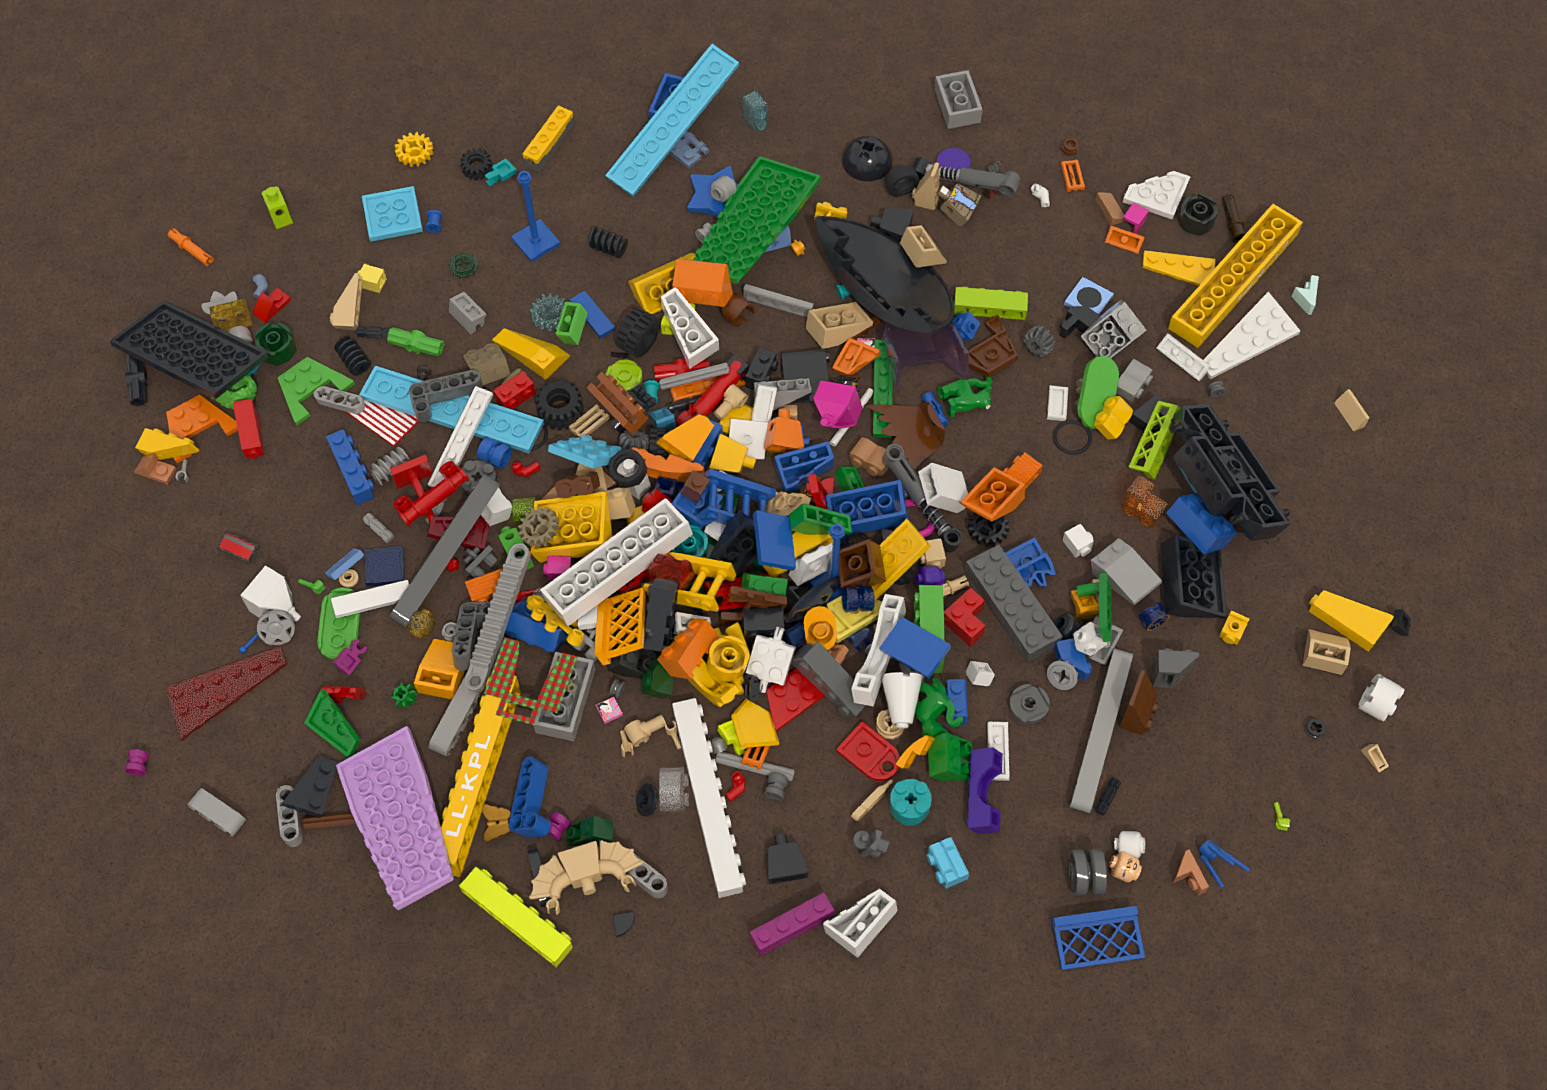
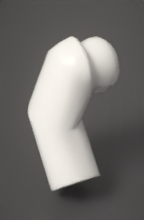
(1041, 193)

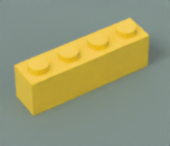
(802, 545)

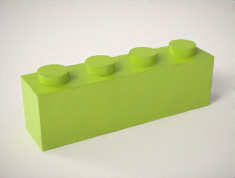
(991, 303)

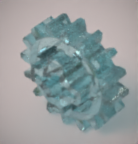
(549, 310)

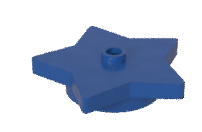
(702, 199)

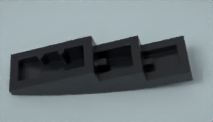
(815, 597)

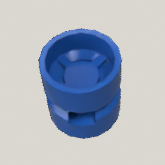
(493, 452)

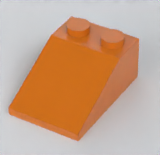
(995, 495)

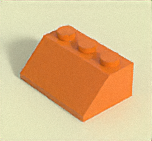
(703, 282)

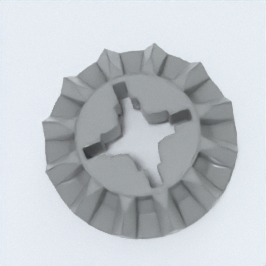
(1054, 675)

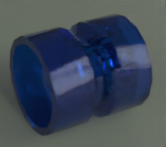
(858, 599)

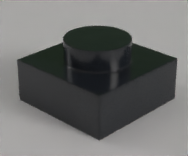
(1401, 622)

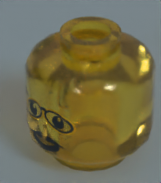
(421, 623)

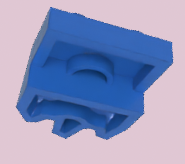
(1031, 562)

